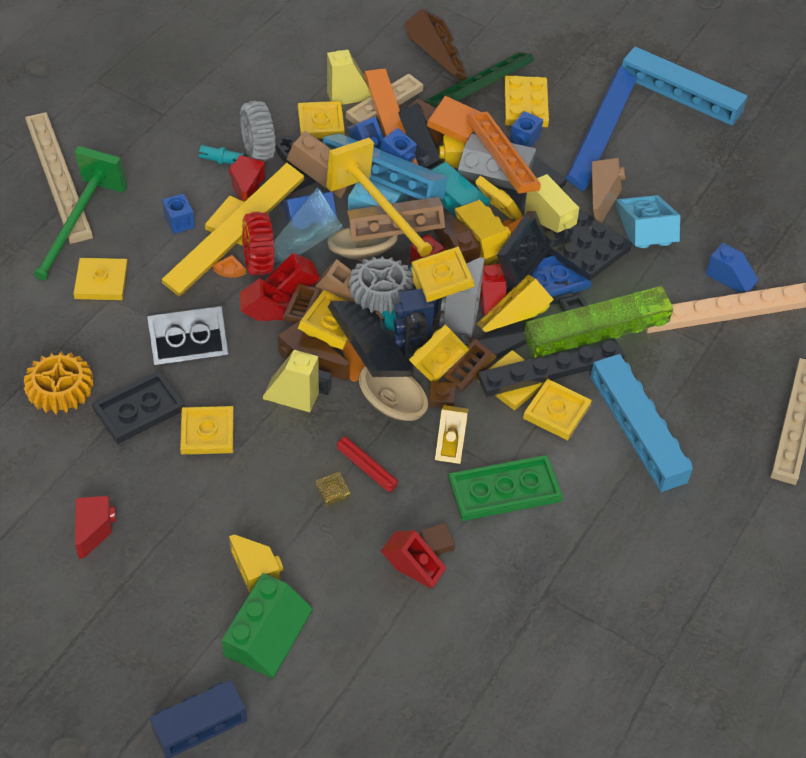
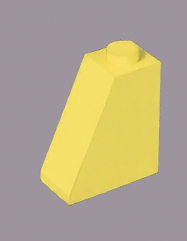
(345, 79)
(552, 206)
(295, 382)

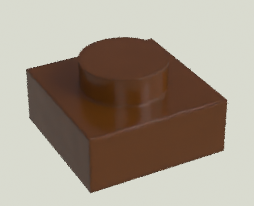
(441, 394)

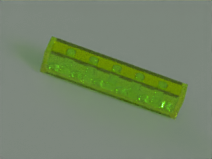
(598, 321)

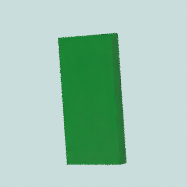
(504, 487)

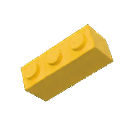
(484, 226)

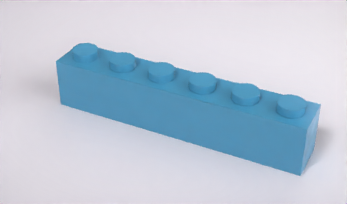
(685, 86)
(397, 172)
(641, 423)

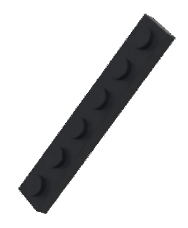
(546, 367)

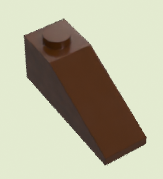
(456, 235)
(328, 358)

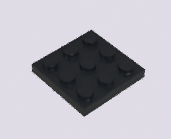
(587, 246)

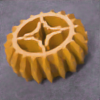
(58, 382)

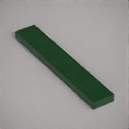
(482, 78)

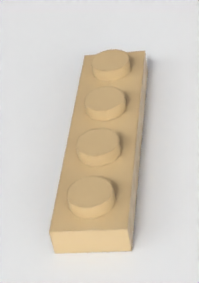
(403, 90)

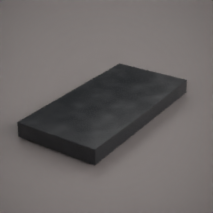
(370, 340)

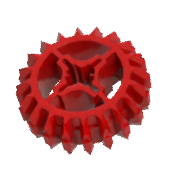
(258, 243)

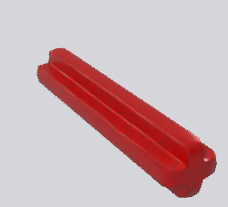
(367, 464)

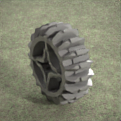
(257, 130)
(384, 283)

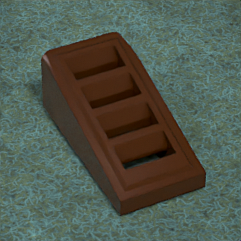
(302, 293)
(474, 347)

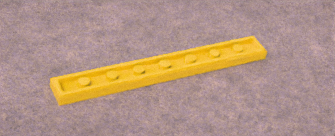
(230, 231)

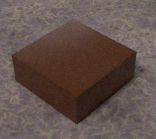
(438, 539)

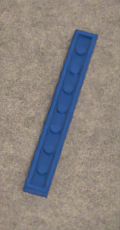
(601, 128)

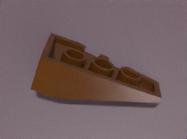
(435, 38)

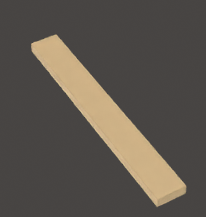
(57, 174)

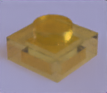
(332, 489)

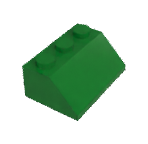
(266, 626)

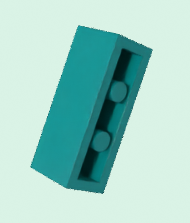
(458, 189)

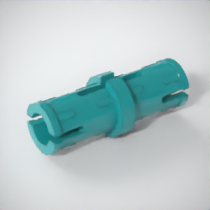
(220, 155)

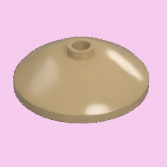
(342, 245)
(394, 396)

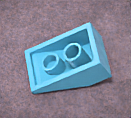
(361, 198)
(649, 221)

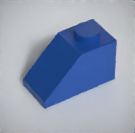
(367, 129)
(731, 269)

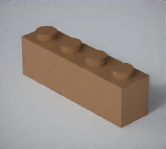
(375, 222)

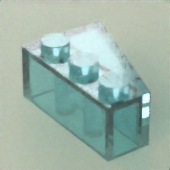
(306, 228)

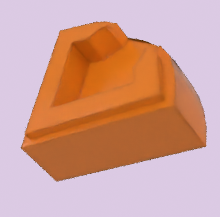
(229, 267)

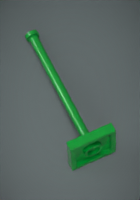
(96, 170)

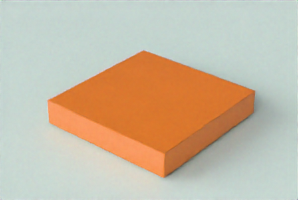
(451, 119)

